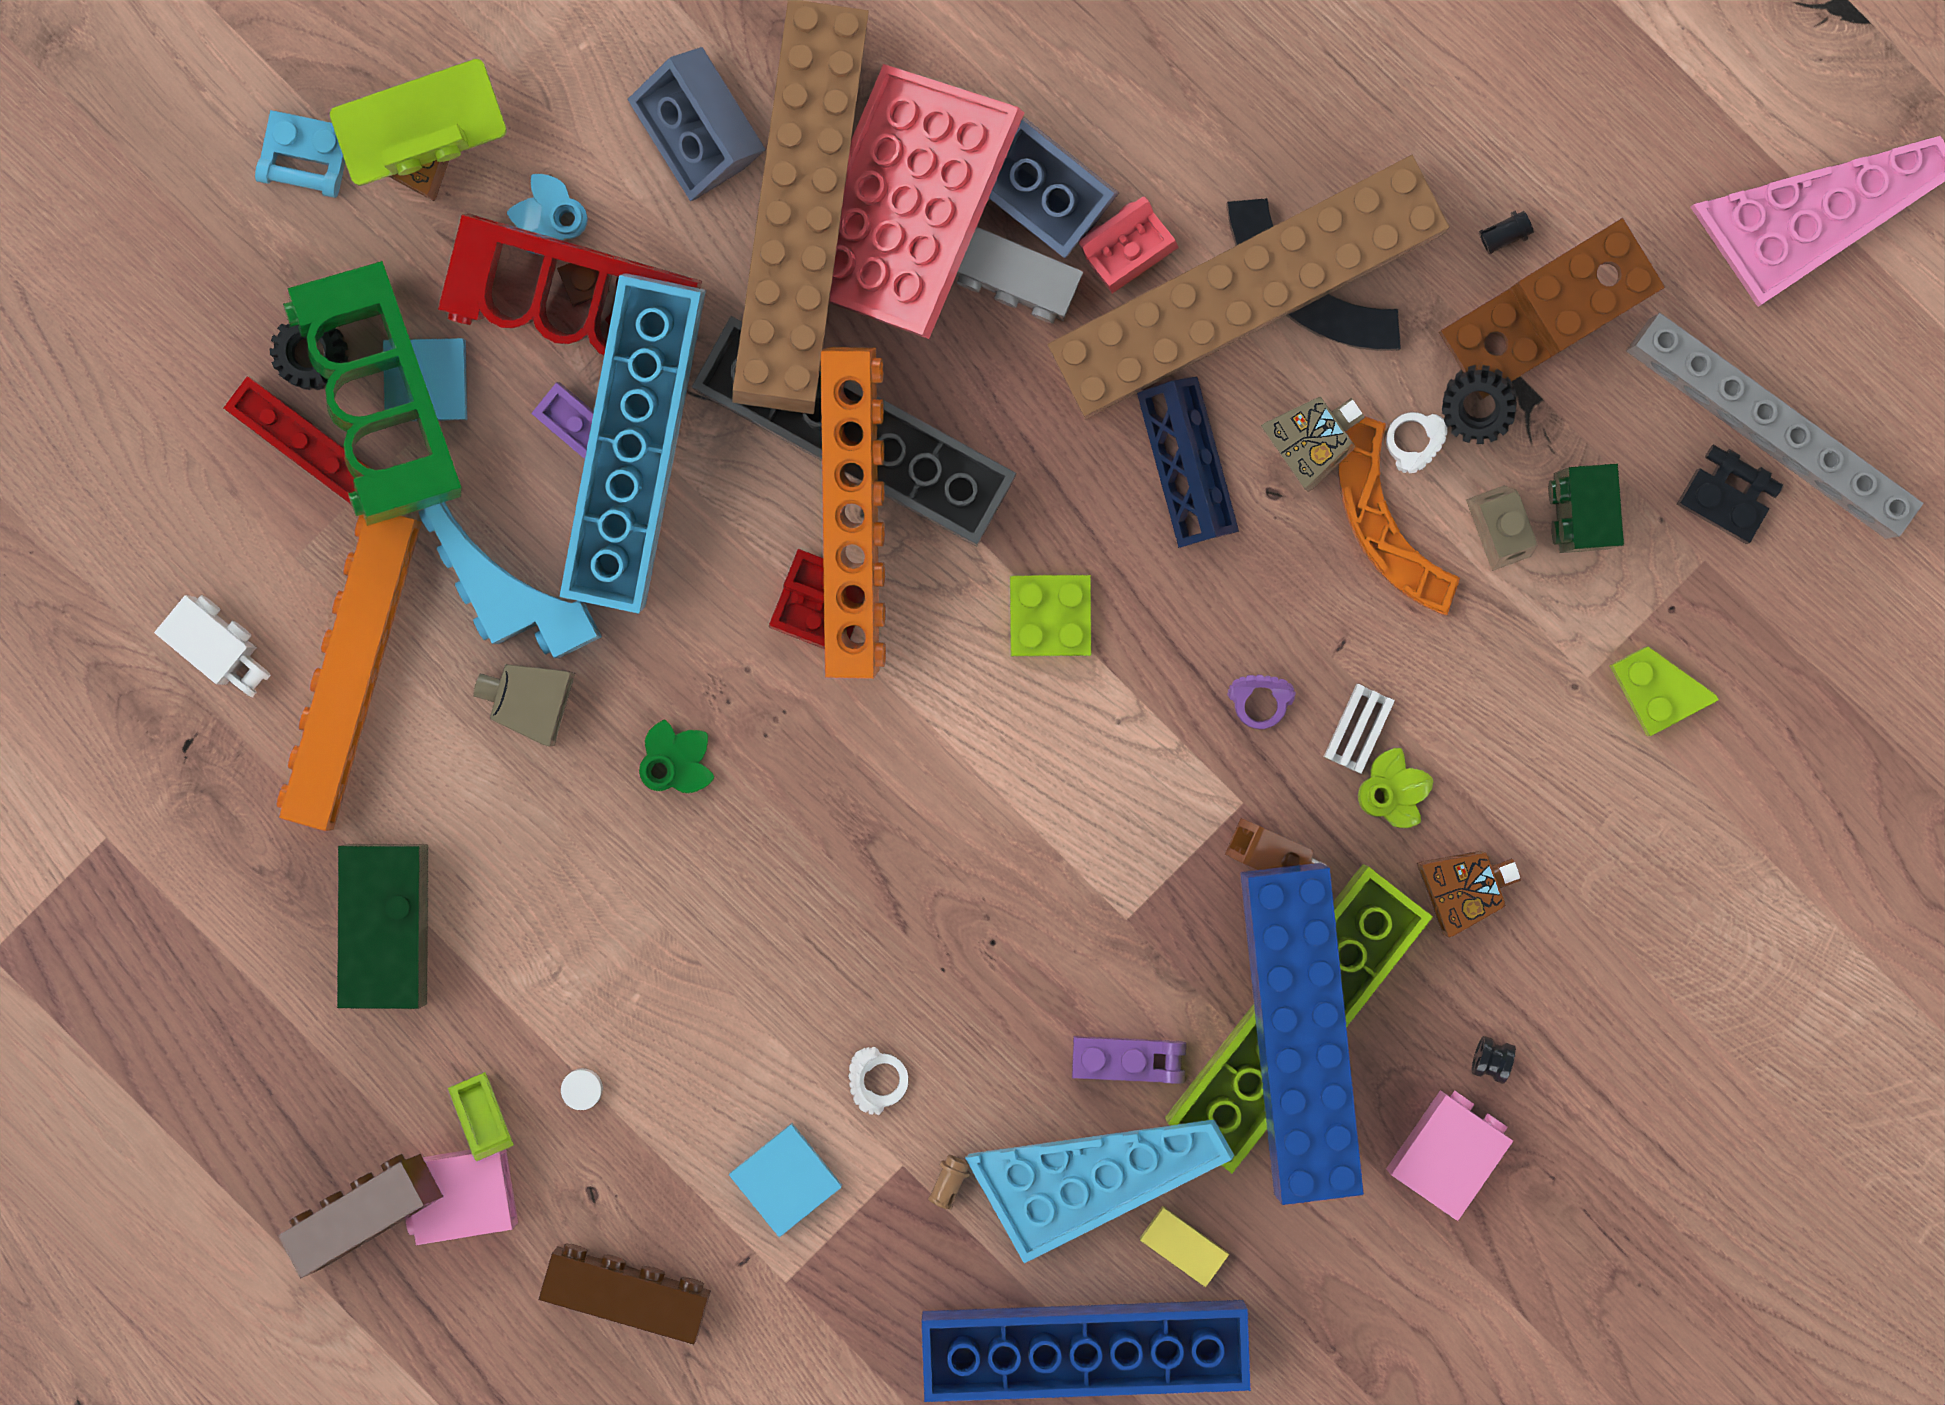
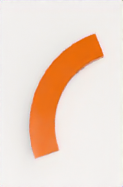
(1377, 530)

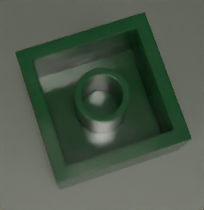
(1586, 508)

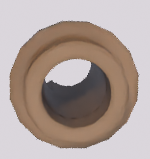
(949, 1181)

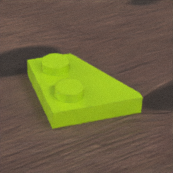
(1659, 690)

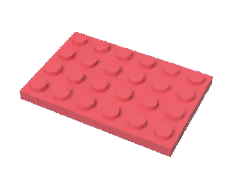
(915, 195)

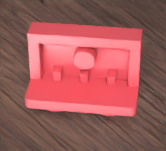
(1127, 244)

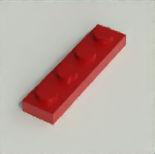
(292, 435)

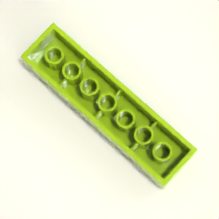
(1372, 935)

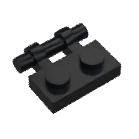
(1724, 505)

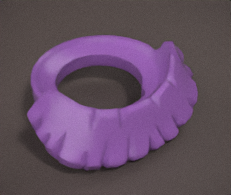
(1243, 688)

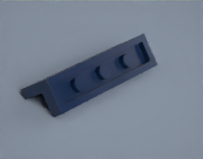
(1195, 459)

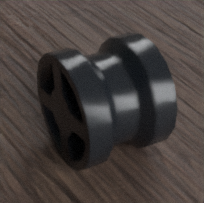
(1493, 1059)

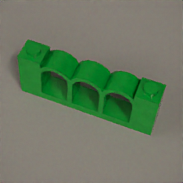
(345, 300)

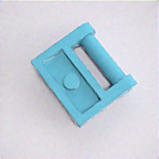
(303, 140)

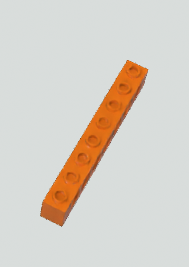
(842, 655)

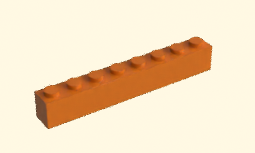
(348, 672)

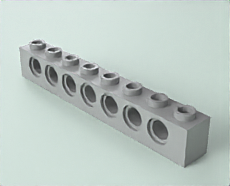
(1774, 427)

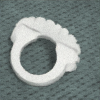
(1412, 461)
(864, 1061)

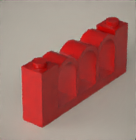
(475, 262)

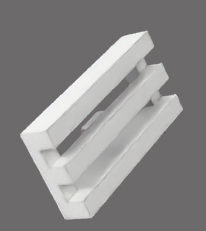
(1373, 697)

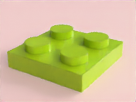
(1050, 615)

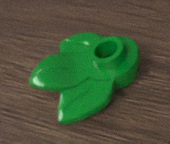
(681, 757)

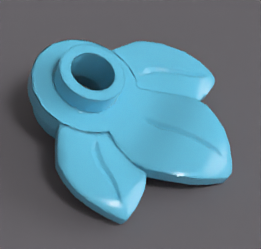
(547, 207)

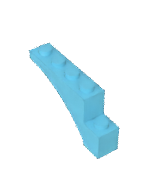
(502, 601)

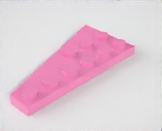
(1804, 220)

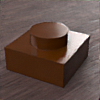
(578, 282)

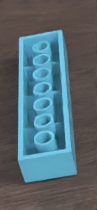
(632, 442)

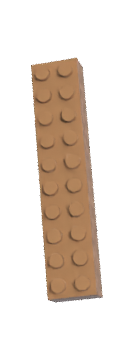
(800, 207)
(1249, 286)

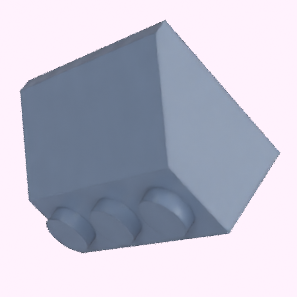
(695, 122)
(1050, 190)

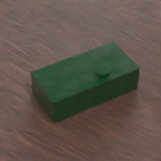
(382, 926)

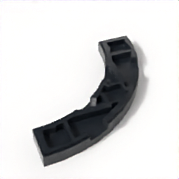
(1327, 316)

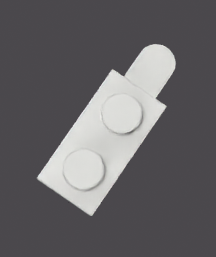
(212, 643)

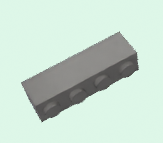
(1018, 276)

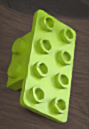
(418, 122)

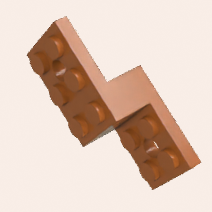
(1555, 305)

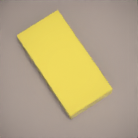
(1184, 1246)

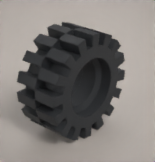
(289, 368)
(1485, 427)

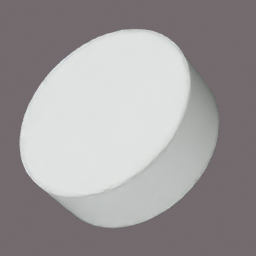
(581, 1089)

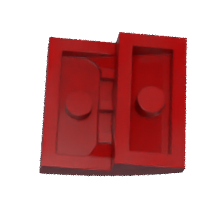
(802, 601)

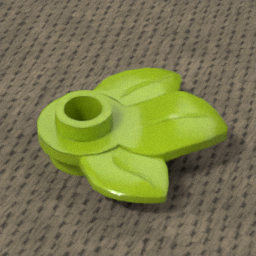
(1401, 789)

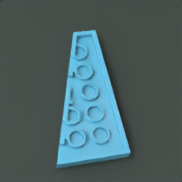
(1074, 1185)

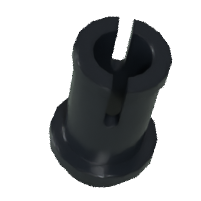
(1506, 232)

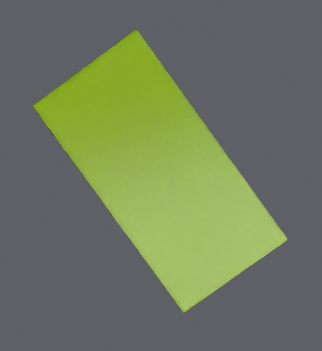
(480, 1116)

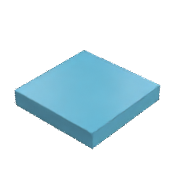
(444, 374)
(785, 1180)

